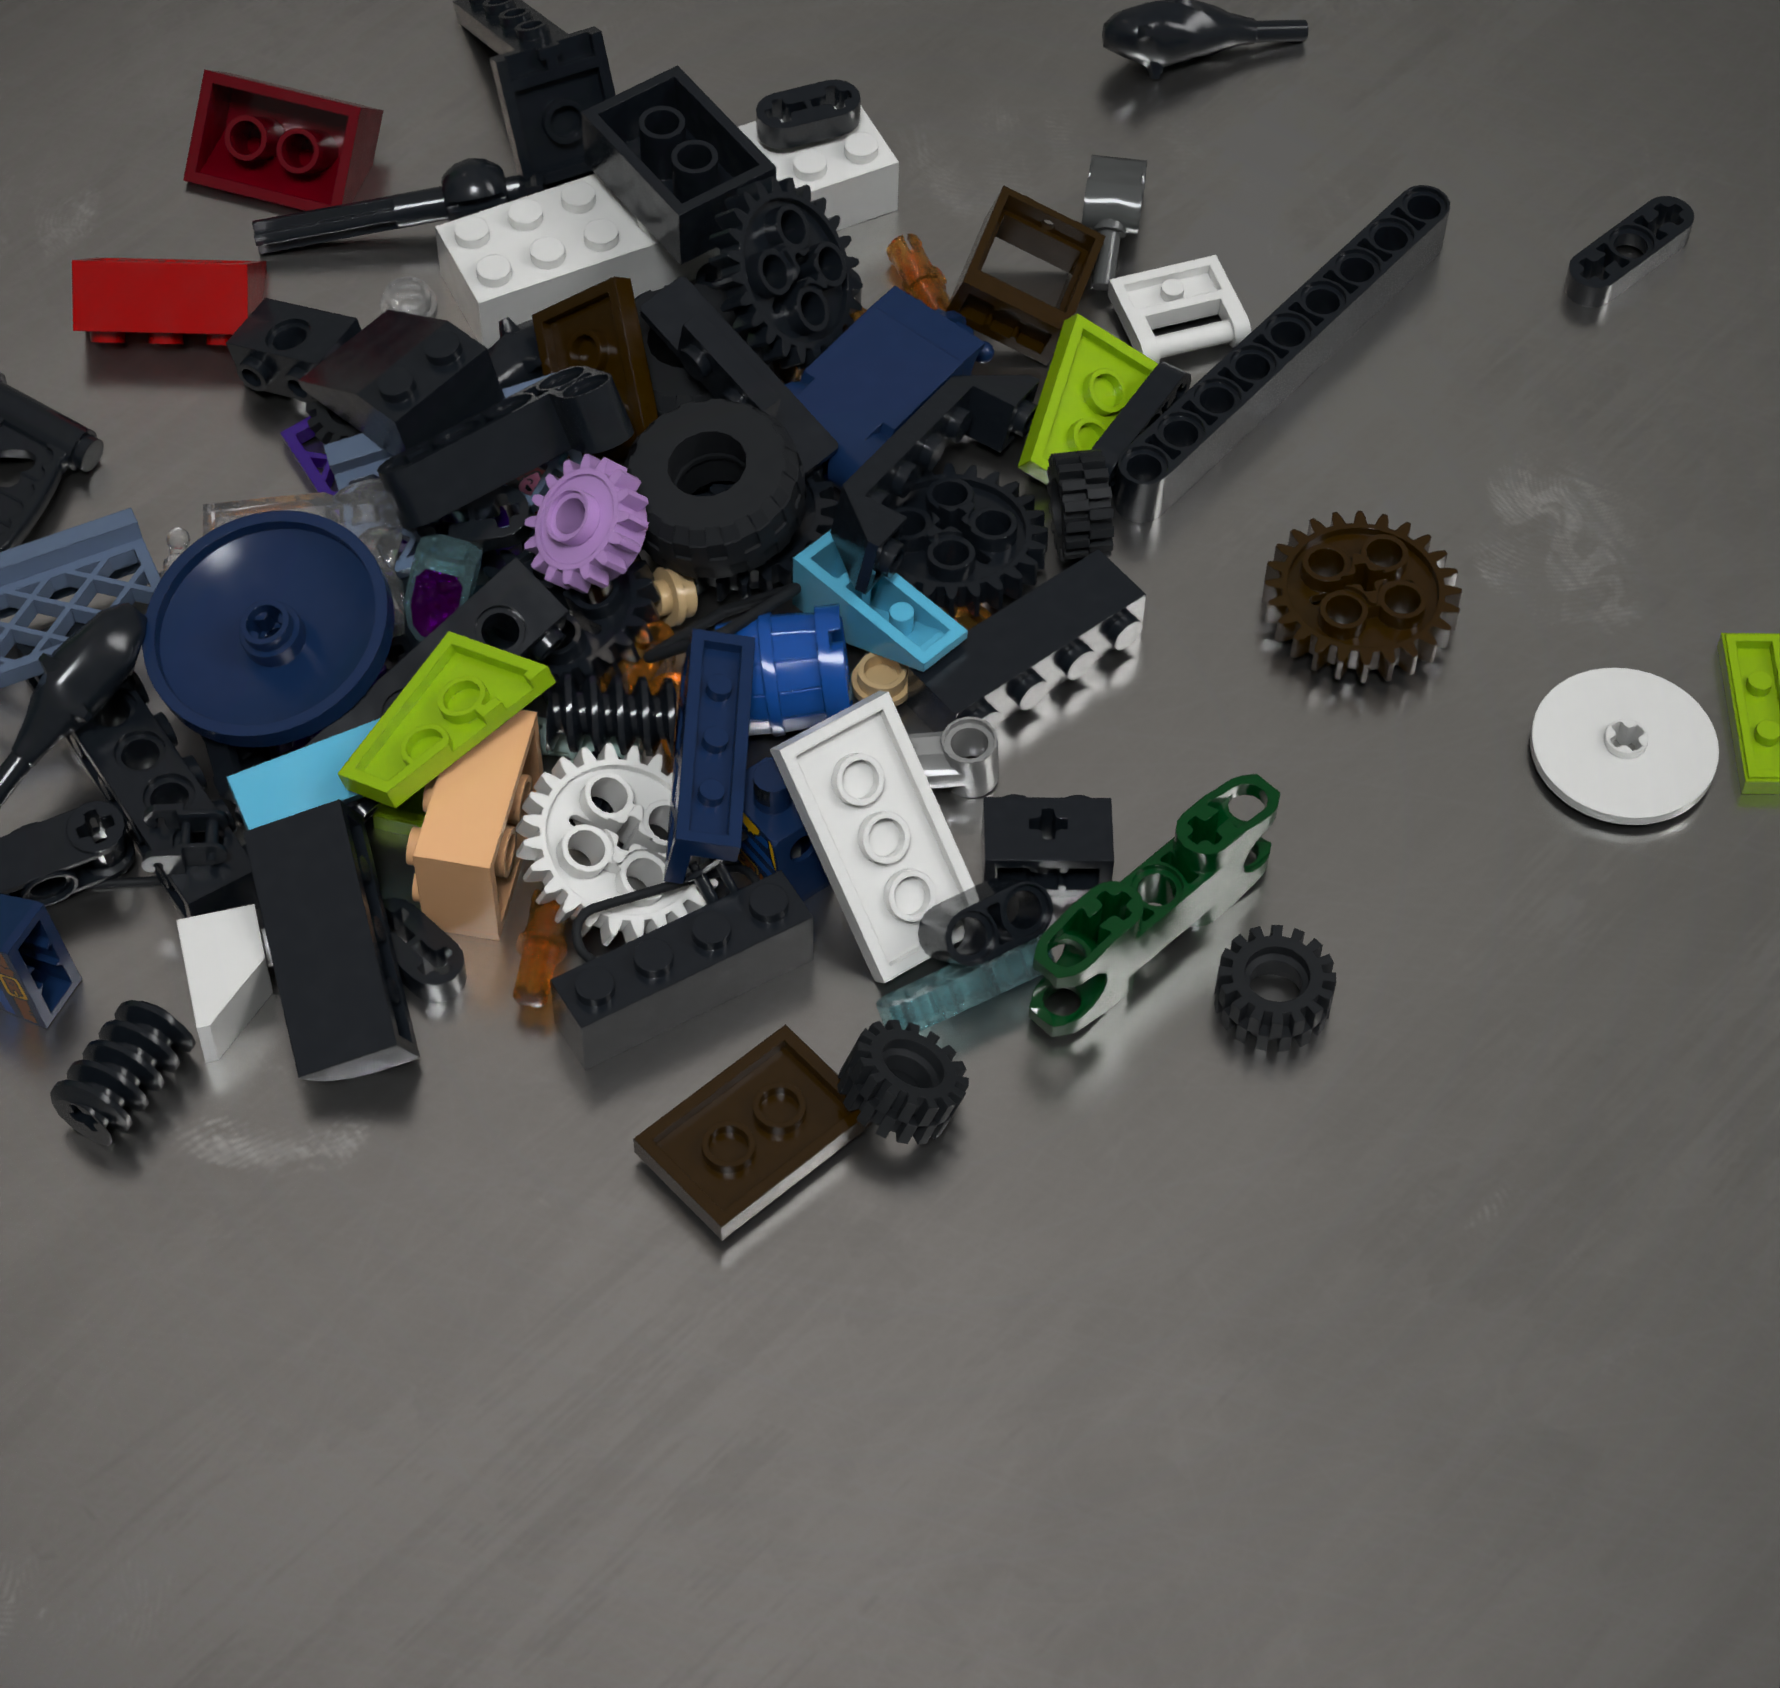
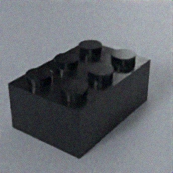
(671, 159)

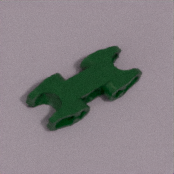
(1117, 931)

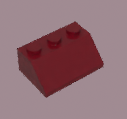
(280, 142)

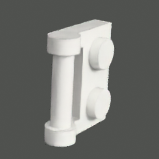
(1177, 296)

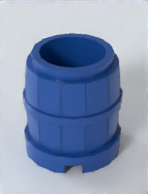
(797, 670)

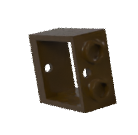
(1006, 311)

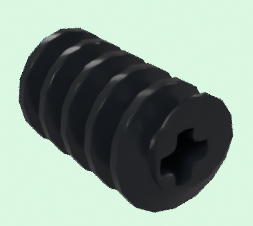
(611, 714)
(117, 1067)

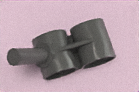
(1113, 208)

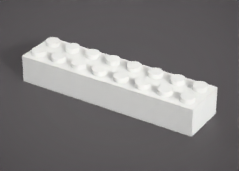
(581, 233)

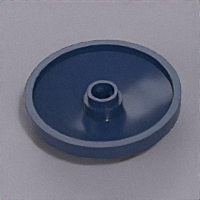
(268, 628)

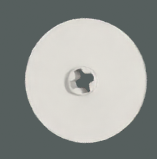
(1645, 786)

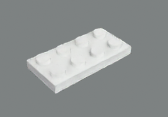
(874, 829)

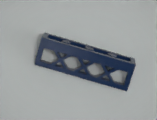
(710, 751)

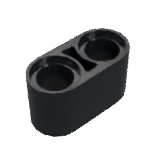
(985, 921)

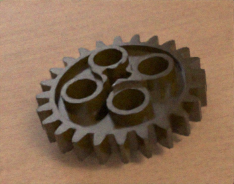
(1361, 596)

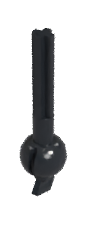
(465, 190)

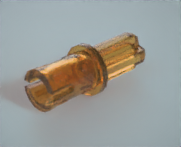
(540, 950)

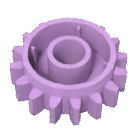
(587, 524)

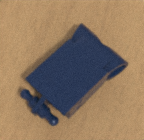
(884, 374)

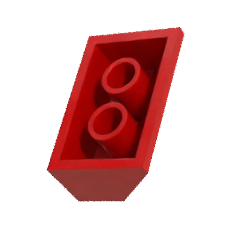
(164, 297)

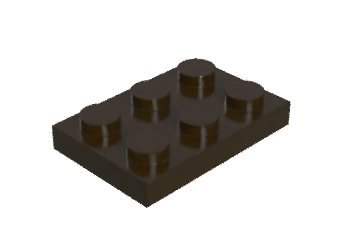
(603, 333)
(750, 1132)

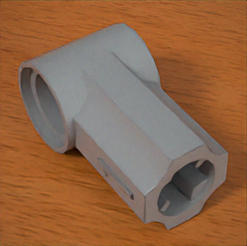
(944, 753)

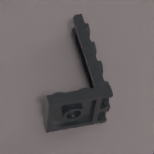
(541, 82)

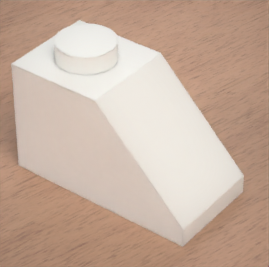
(225, 973)

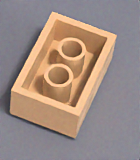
(469, 836)

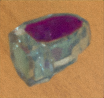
(439, 581)

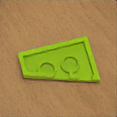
(1082, 394)
(440, 716)

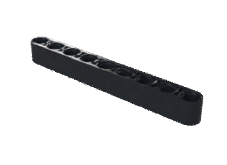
(1280, 354)

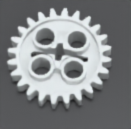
(638, 798)

